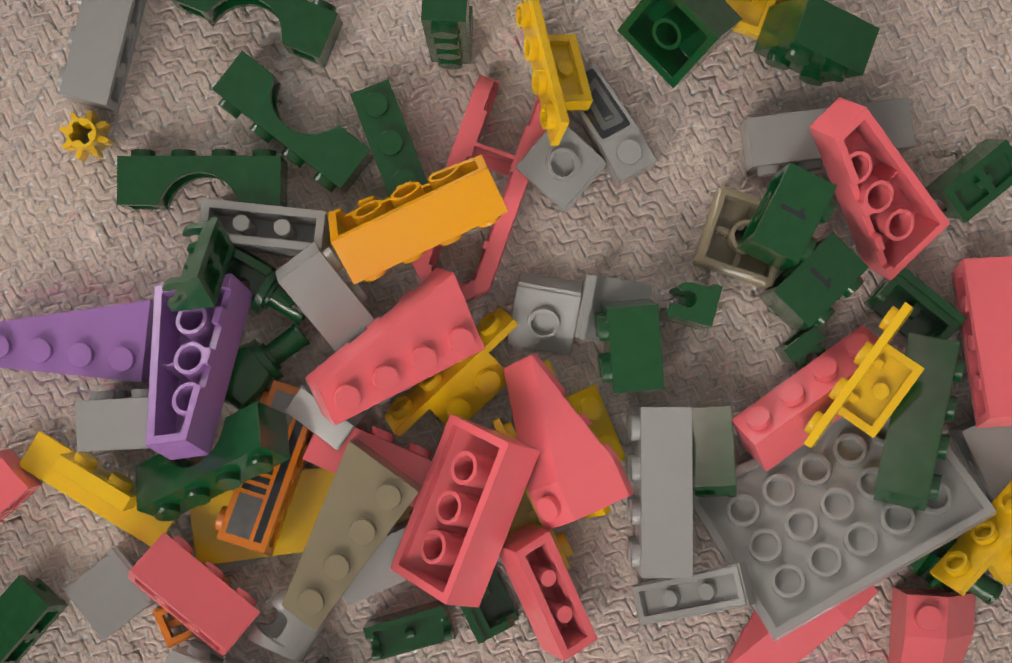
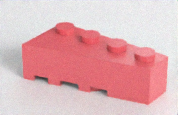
(876, 189)
(403, 347)

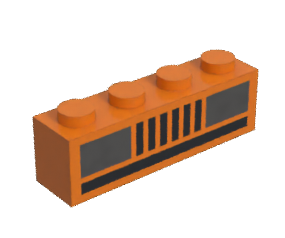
(262, 503)

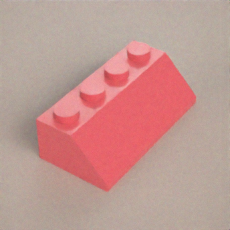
(464, 512)

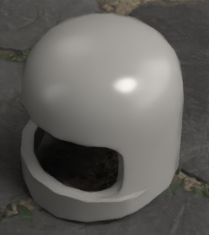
(292, 636)

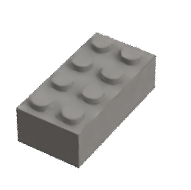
(662, 491)

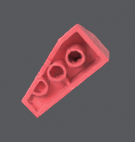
(930, 625)

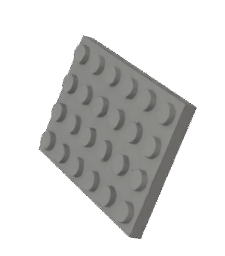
(819, 534)

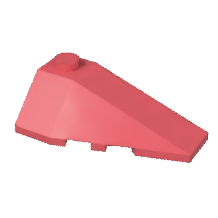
(573, 467)
(757, 645)

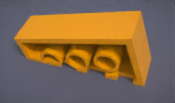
(415, 219)

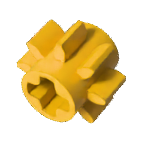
(75, 136)

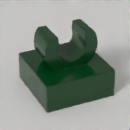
(800, 345)

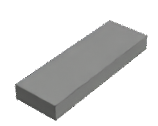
(685, 597)

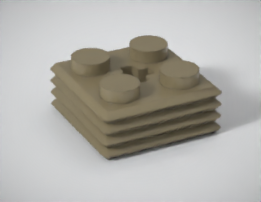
(717, 245)

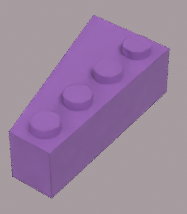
(84, 342)
(192, 369)

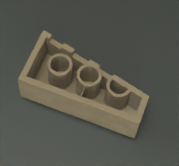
(353, 522)

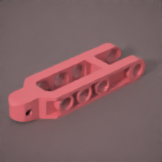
(468, 146)

